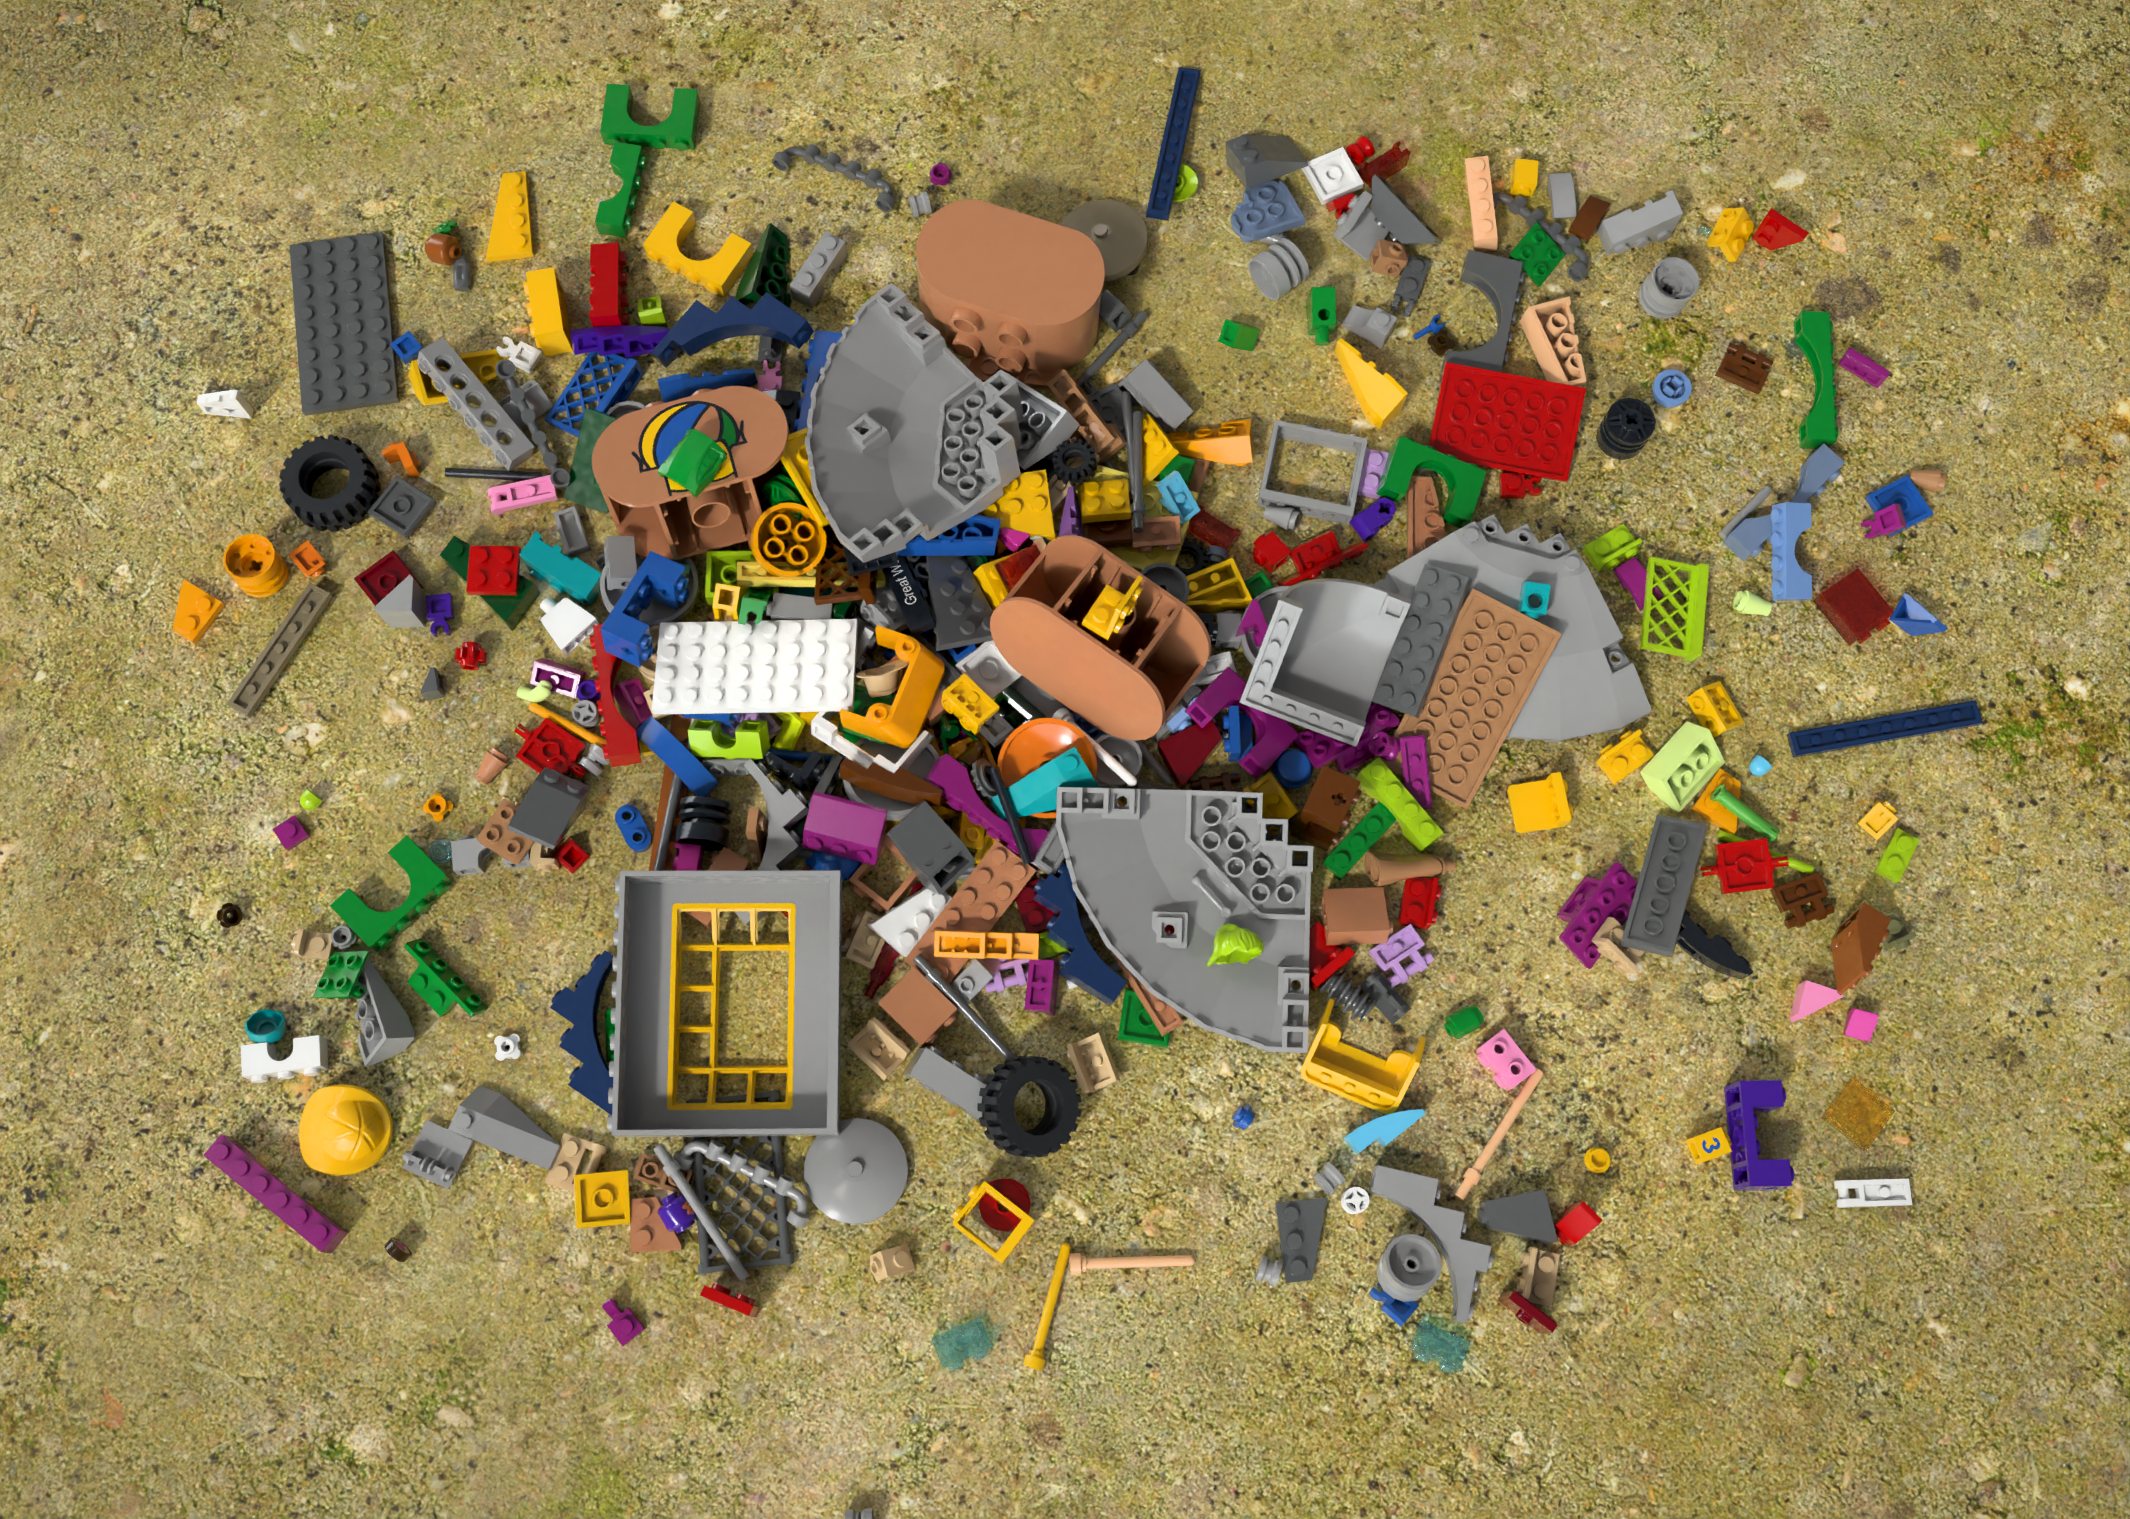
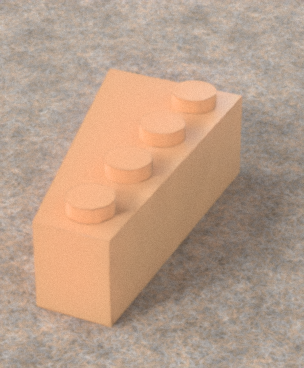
(1554, 341)

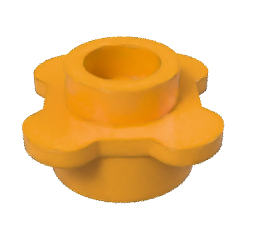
(432, 802)

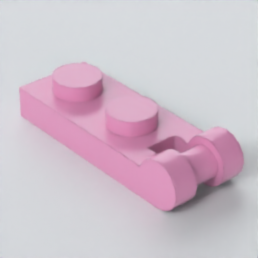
(522, 494)

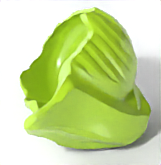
(1235, 945)

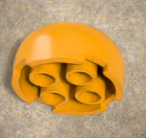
(804, 539)

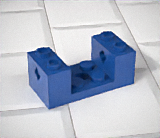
(657, 580)

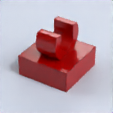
(1339, 204)

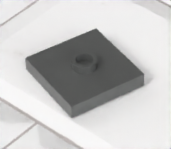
(402, 507)

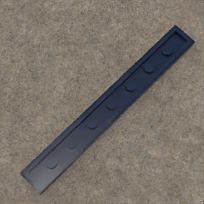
(1173, 144)
(1884, 729)

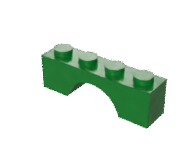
(615, 214)

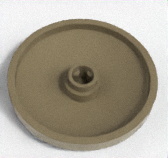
(1115, 231)

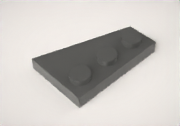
(1299, 1236)

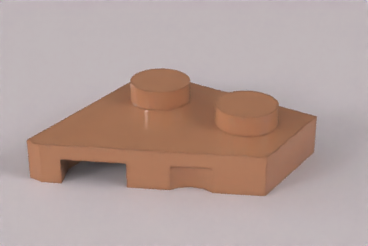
(647, 1228)

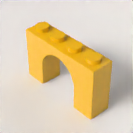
(715, 273)

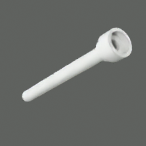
(1066, 715)

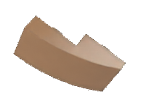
(651, 1171)

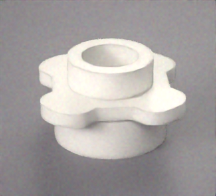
(514, 1050)

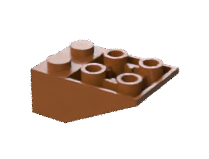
(1857, 945)

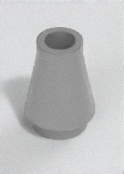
(1282, 516)

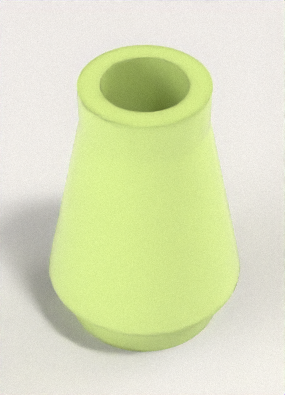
(1749, 603)

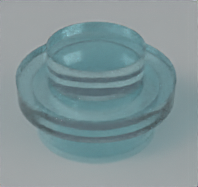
(441, 851)

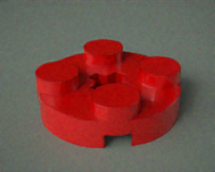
(1004, 1220)

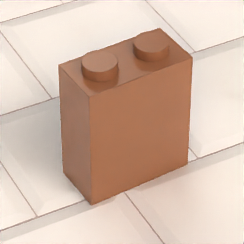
(1356, 916)
(919, 1008)

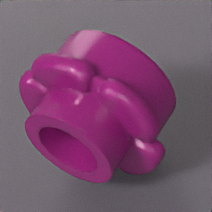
(940, 169)

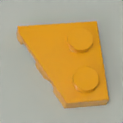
(195, 612)
(1715, 811)

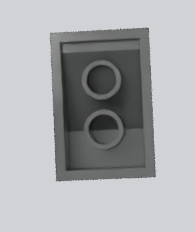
(1262, 158)
(550, 808)

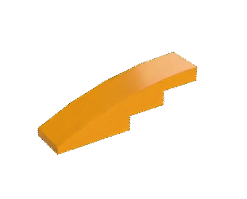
(987, 944)

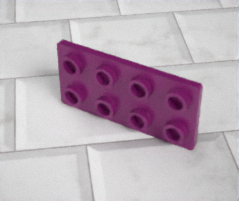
(1325, 749)
(1590, 907)

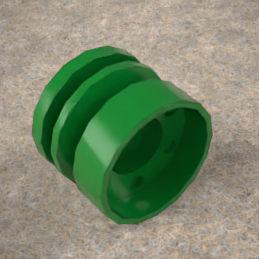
(782, 489)

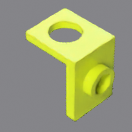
(791, 730)

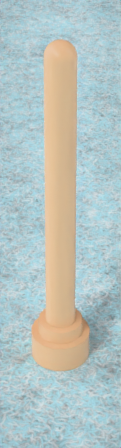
(1080, 1263)

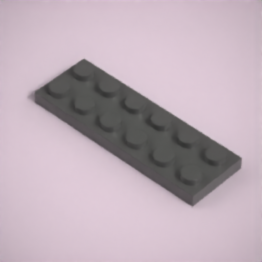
(1422, 640)
(1664, 886)

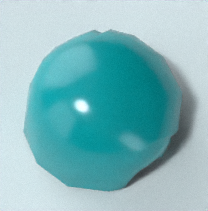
(265, 1026)

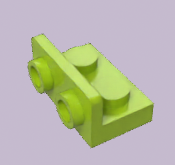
(1611, 548)

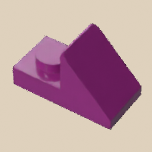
(1253, 621)

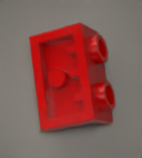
(1419, 902)

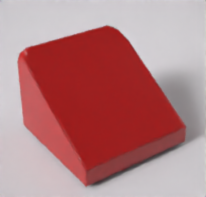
(570, 855)

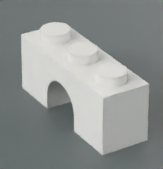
(307, 1057)

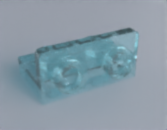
(962, 1344)
(1439, 1346)

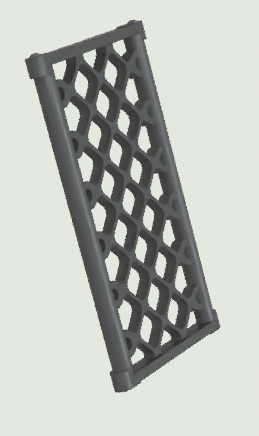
(786, 1256)

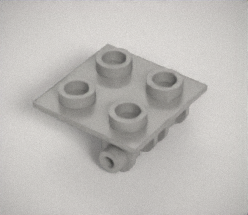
(437, 1154)

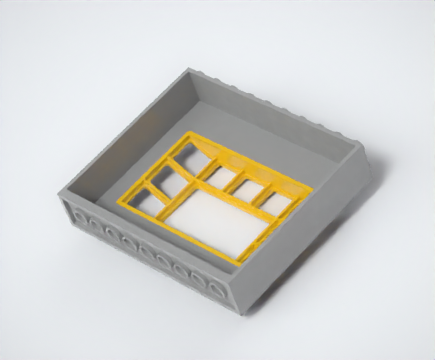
(650, 1003)

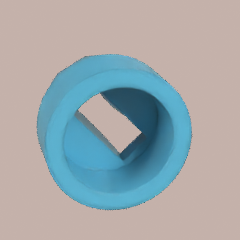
(1759, 766)

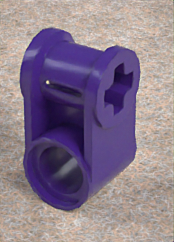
(1370, 521)

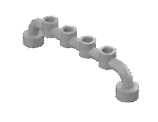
(760, 1174)

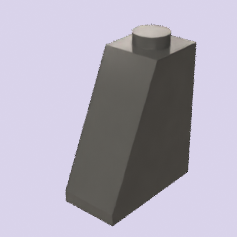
(1520, 1216)

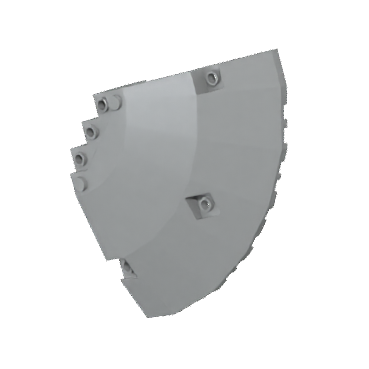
(933, 431)
(1580, 684)
(1136, 878)

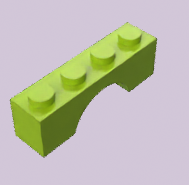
(1413, 819)

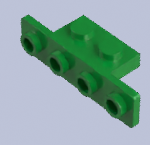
(439, 983)

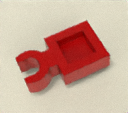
(1515, 486)

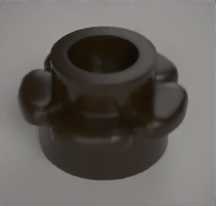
(234, 919)

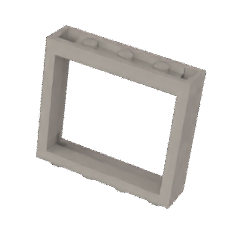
(1326, 438)

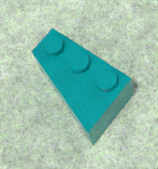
(561, 570)

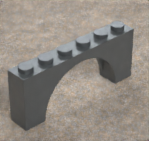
(1499, 281)

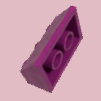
(845, 828)

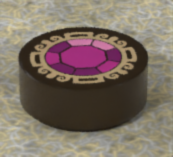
(397, 1249)

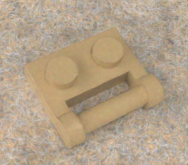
(570, 1160)

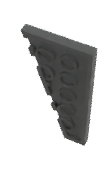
(957, 603)

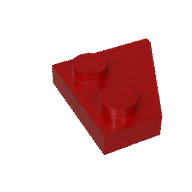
(1778, 232)

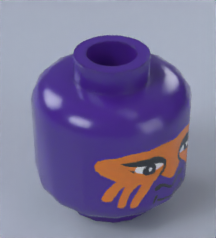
(676, 1213)

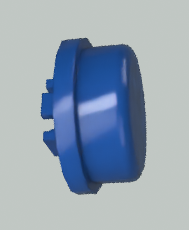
(1292, 769)

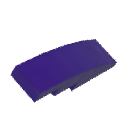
(617, 339)

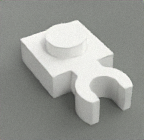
(522, 355)

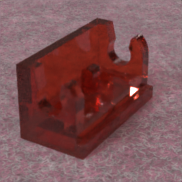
(1385, 165)
(1213, 530)

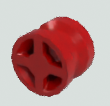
(1360, 150)

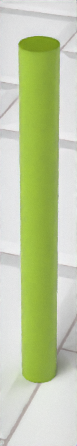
(1793, 863)

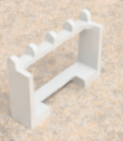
(828, 733)

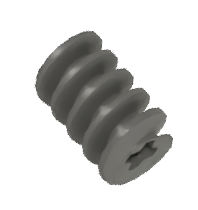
(1348, 996)

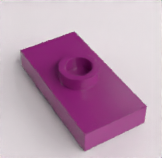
(1863, 367)

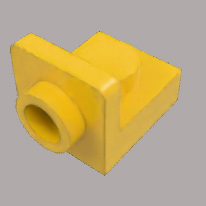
(1878, 819)

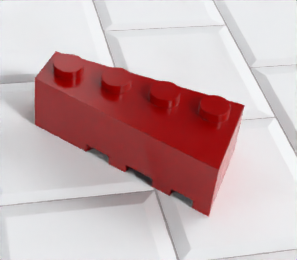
(607, 285)

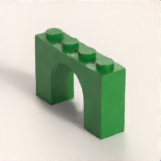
(675, 132)
(1462, 479)
(426, 884)

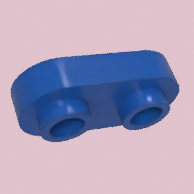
(633, 827)

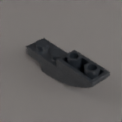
(1711, 952)

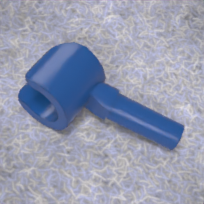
(1433, 327)

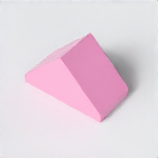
(1810, 998)

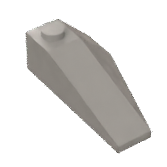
(501, 1125)

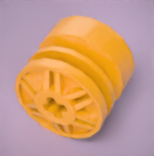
(255, 565)

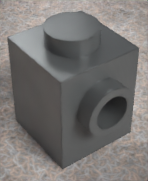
(1113, 311)

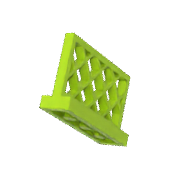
(1693, 614)

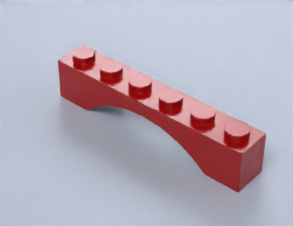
(621, 738)

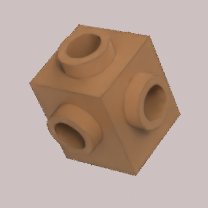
(1388, 258)

